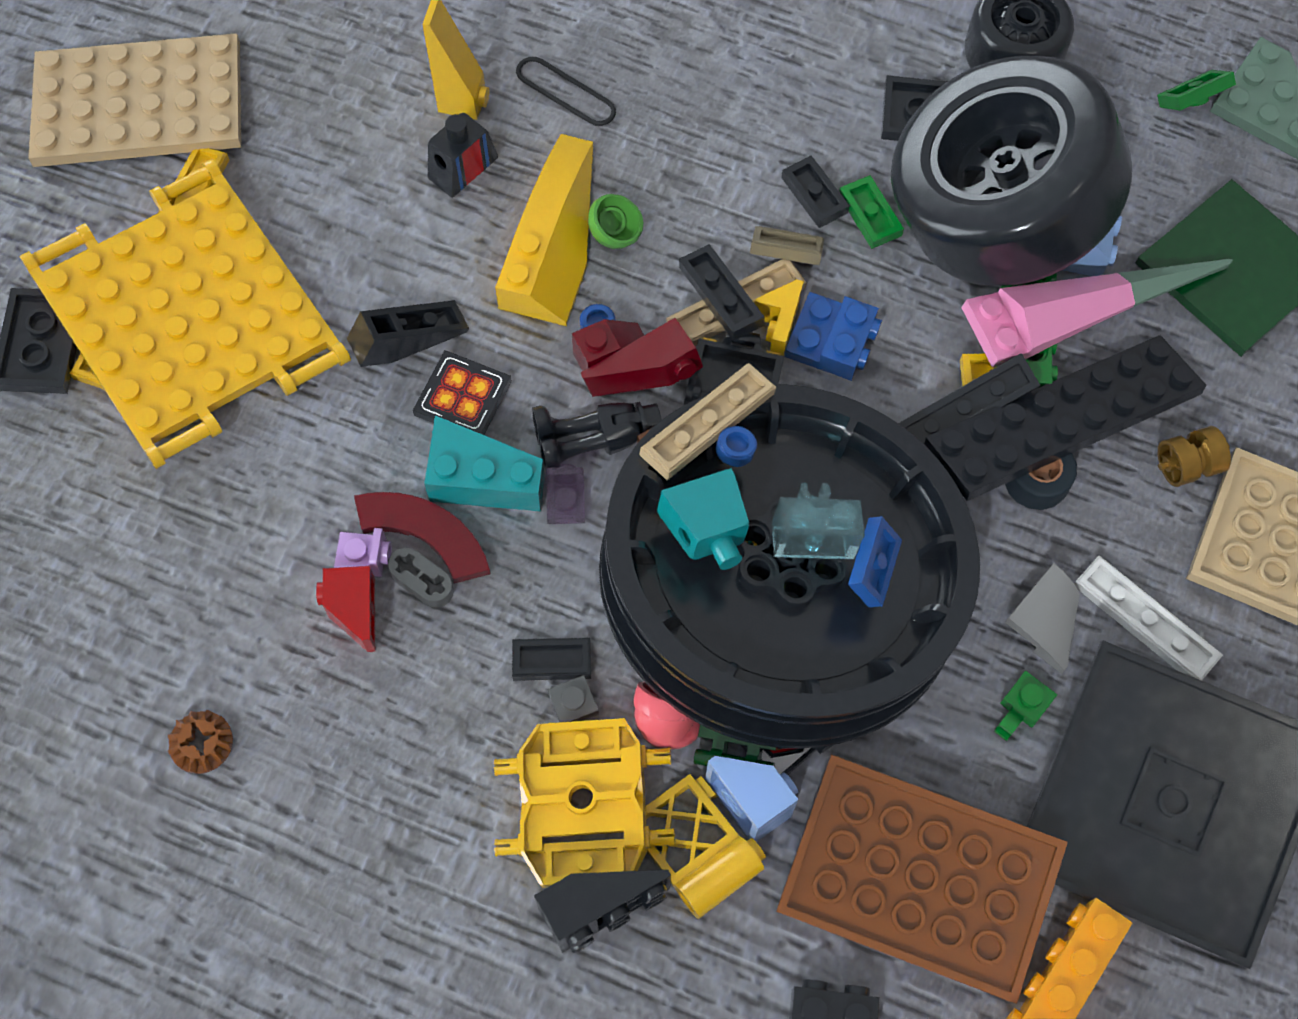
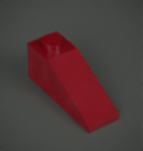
(647, 363)

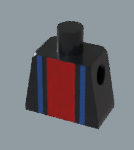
(459, 153)

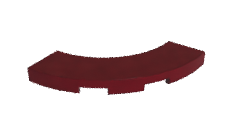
(428, 522)

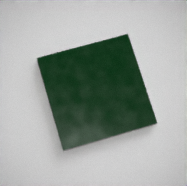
(1258, 284)

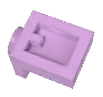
(363, 551)

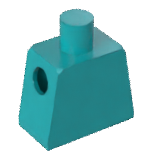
(707, 517)

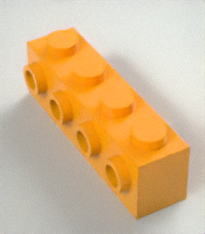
(1074, 963)

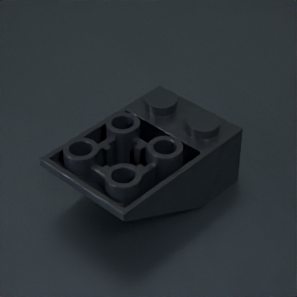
(591, 901)

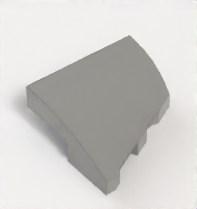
(1048, 617)

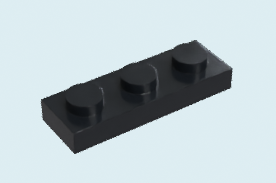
(721, 292)

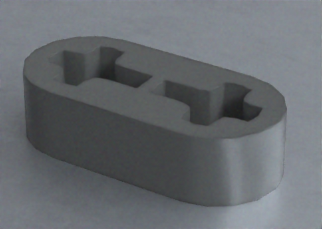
(426, 571)

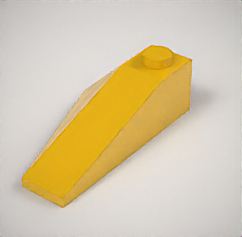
(454, 70)

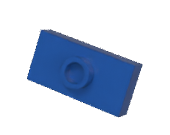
(875, 562)

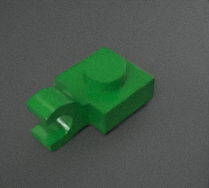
(1025, 703)

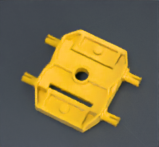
(615, 806)

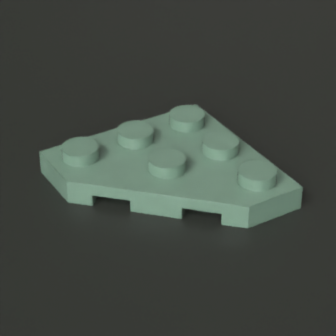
(1264, 97)

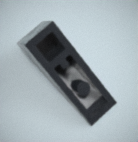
(398, 332)

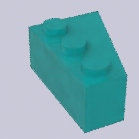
(481, 470)

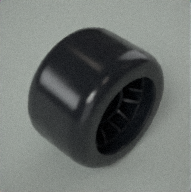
(1018, 28)

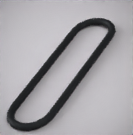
(559, 101)

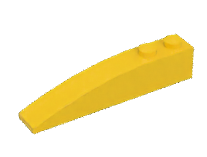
(551, 238)

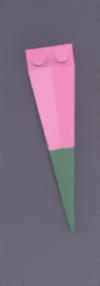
(1043, 314)

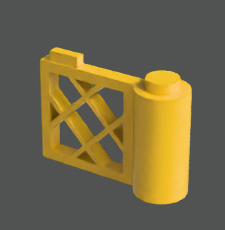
(721, 866)

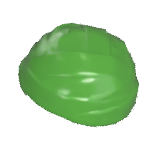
(615, 221)

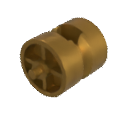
(1202, 452)

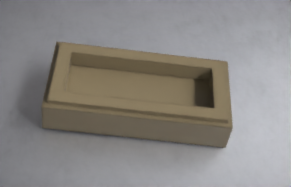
(787, 245)

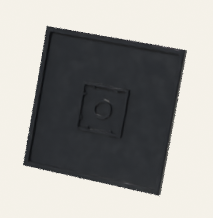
(1174, 803)

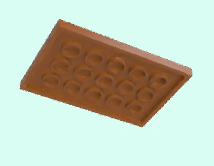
(923, 878)

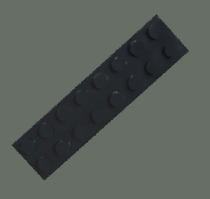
(1064, 416)

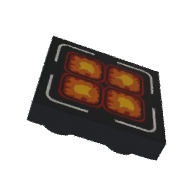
(462, 393)

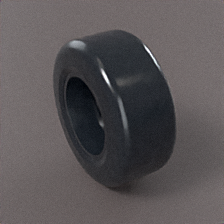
(1039, 216)

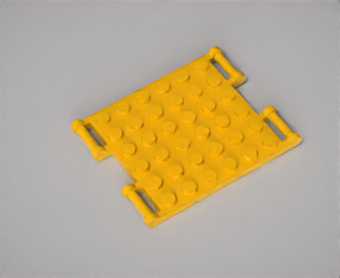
(184, 312)

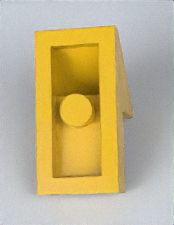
(780, 311)

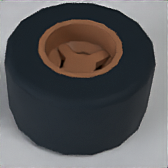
(1050, 491)

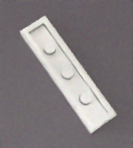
(1147, 619)

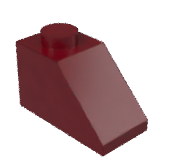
(602, 340)

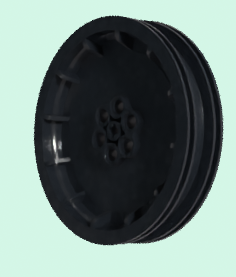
(742, 648)

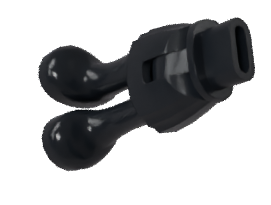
(616, 425)

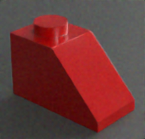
(350, 602)

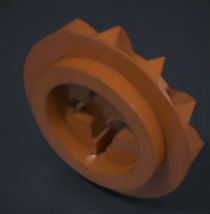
(215, 749)

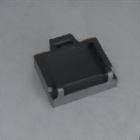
(724, 360)

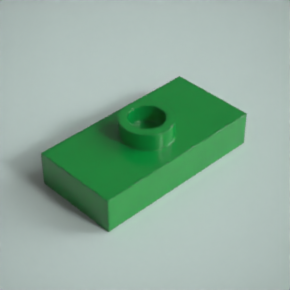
(1196, 90)
(871, 212)

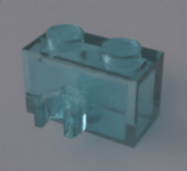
(817, 526)

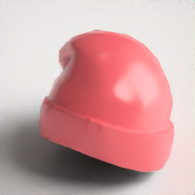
(660, 722)

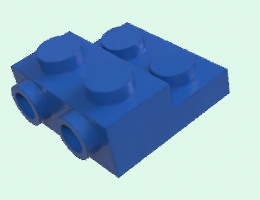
(833, 335)

